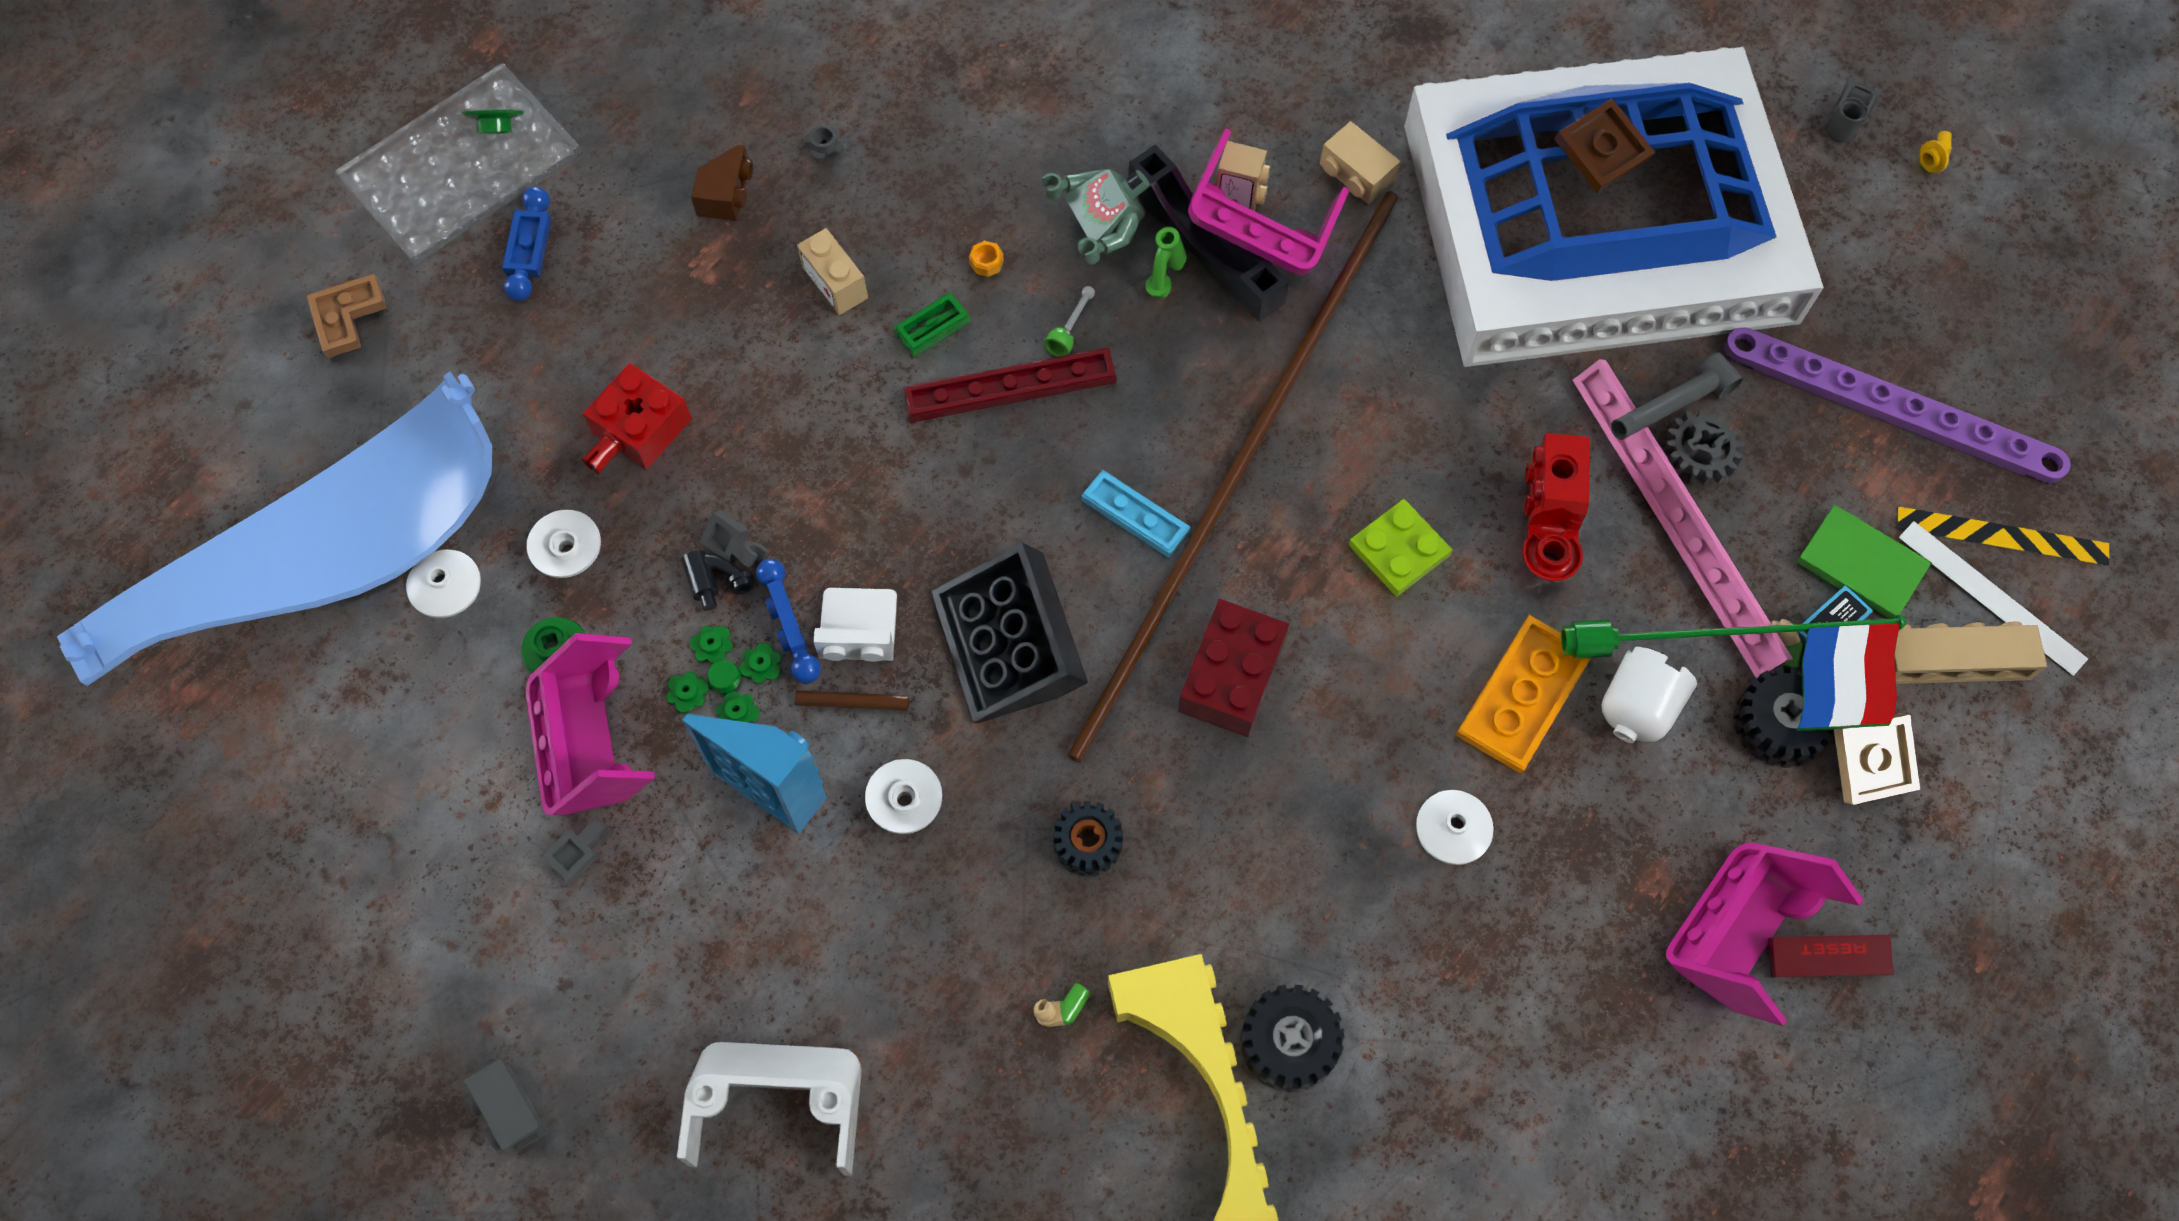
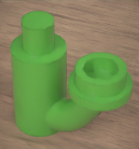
(1170, 255)

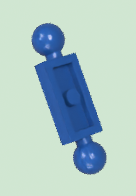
(526, 244)
(805, 667)

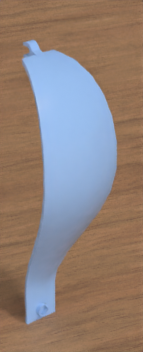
(314, 545)

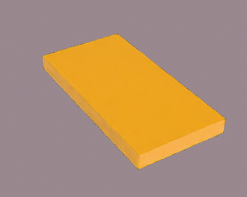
(1522, 696)

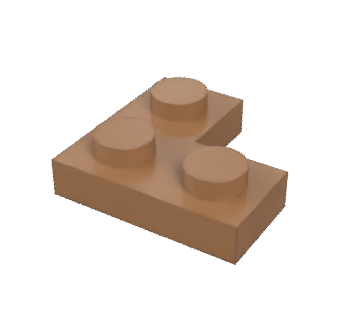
(338, 306)

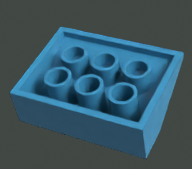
(762, 765)

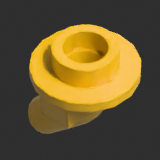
(1935, 154)

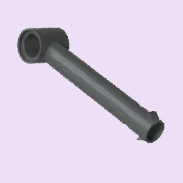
(1712, 376)

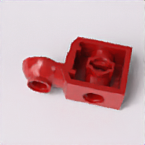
(1556, 505)

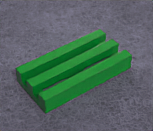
(934, 329)

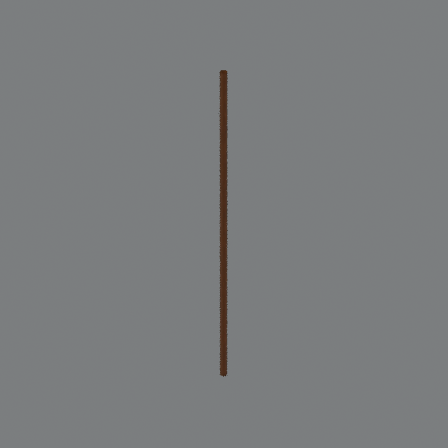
(1230, 482)

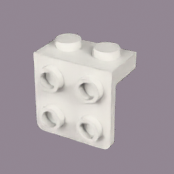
(857, 624)

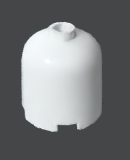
(1646, 696)

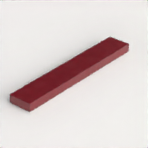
(1009, 385)

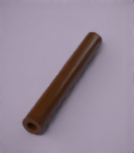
(852, 700)

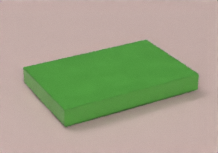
(1865, 561)

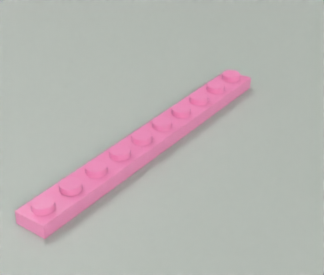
(1683, 521)

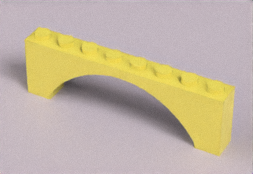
(1179, 1007)

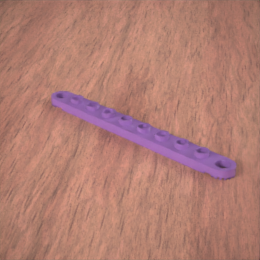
(1897, 406)

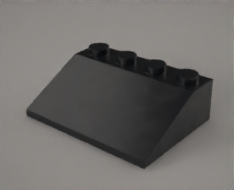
(1009, 634)

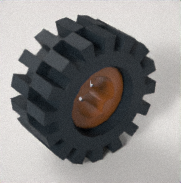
(1070, 847)

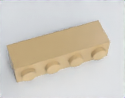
(1968, 653)

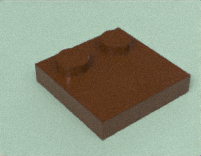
(1604, 145)

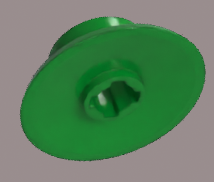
(493, 120)
(534, 647)

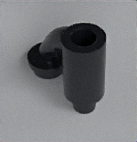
(701, 580)

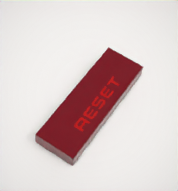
(1830, 956)

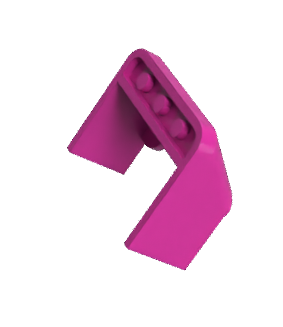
(1288, 248)
(573, 730)
(1742, 911)

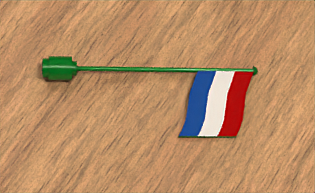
(1844, 664)

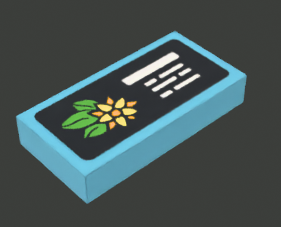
(1841, 607)

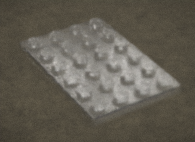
(446, 177)

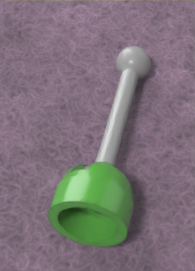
(1060, 339)

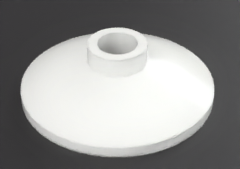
(557, 531)
(450, 595)
(900, 779)
(1449, 843)

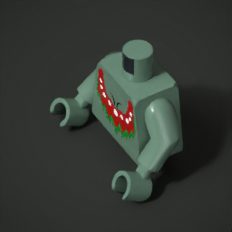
(1104, 207)

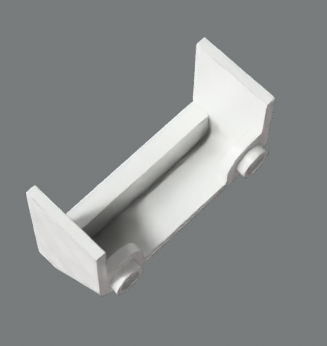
(828, 1073)

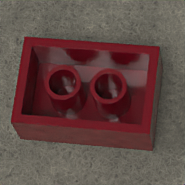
(1233, 667)

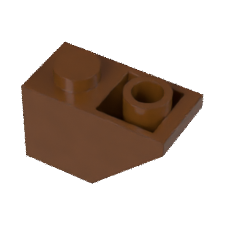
(721, 185)

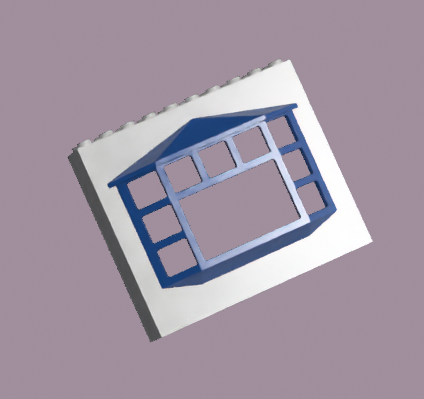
(1618, 283)

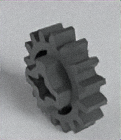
(1703, 447)

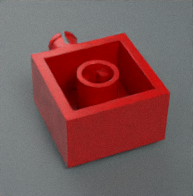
(634, 418)

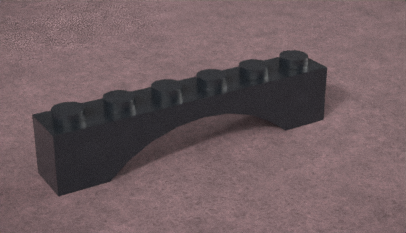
(1241, 272)

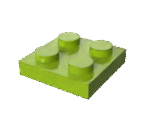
(1400, 547)

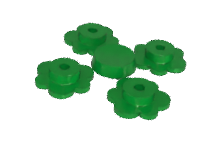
(723, 675)

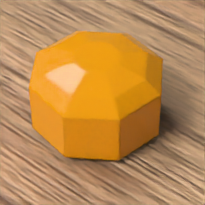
(986, 258)

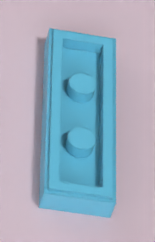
(1135, 513)

